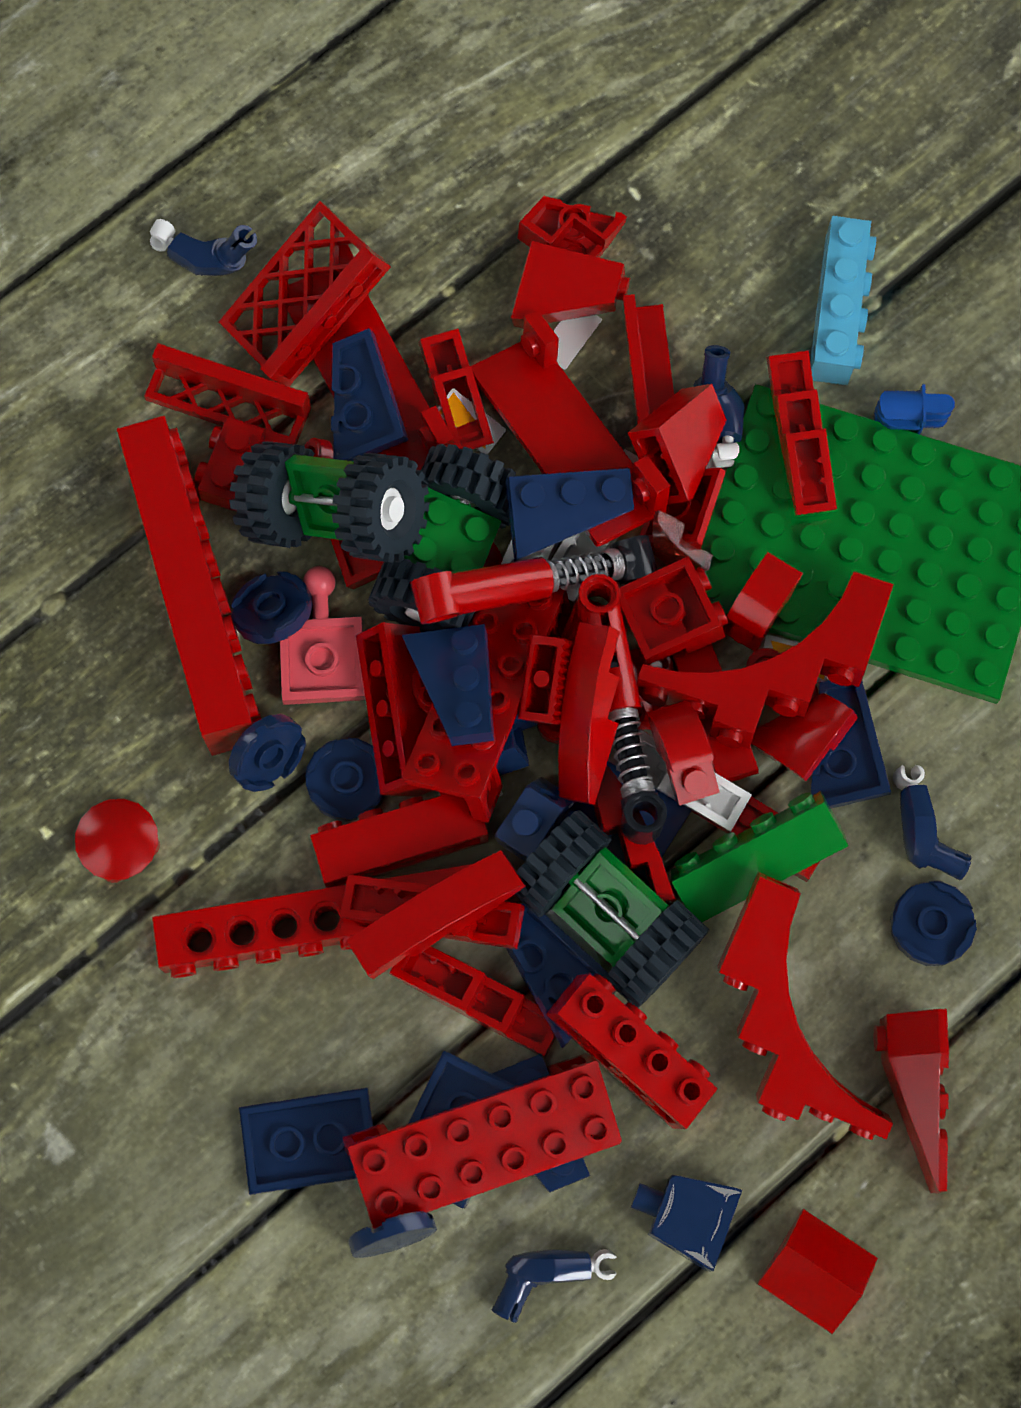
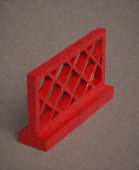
(318, 320)

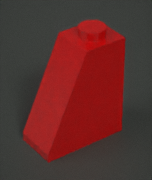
(567, 285)
(681, 438)

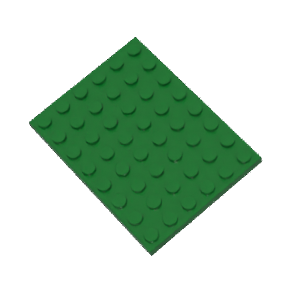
(906, 513)

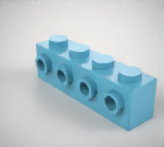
(840, 300)

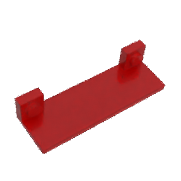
(422, 423)
(560, 425)
(472, 768)
(484, 1142)

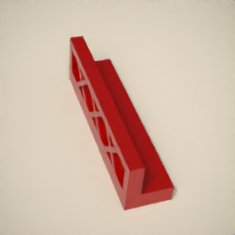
(647, 356)
(229, 382)

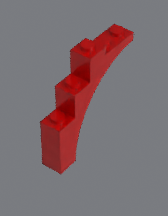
(785, 682)
(795, 1074)

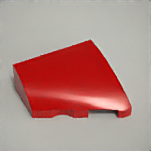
(569, 227)
(802, 741)

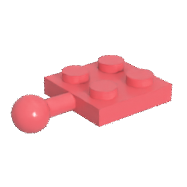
(322, 657)

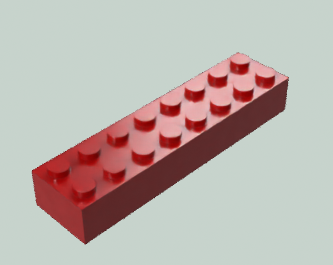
(188, 582)

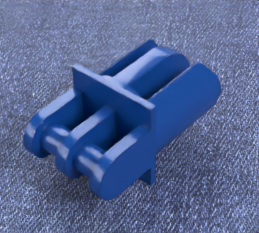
(913, 410)

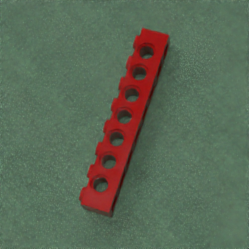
(176, 930)

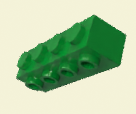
(773, 846)

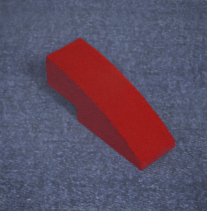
(449, 369)

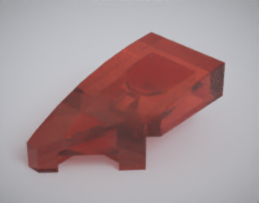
(669, 543)

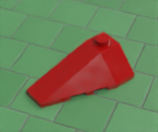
(914, 1057)

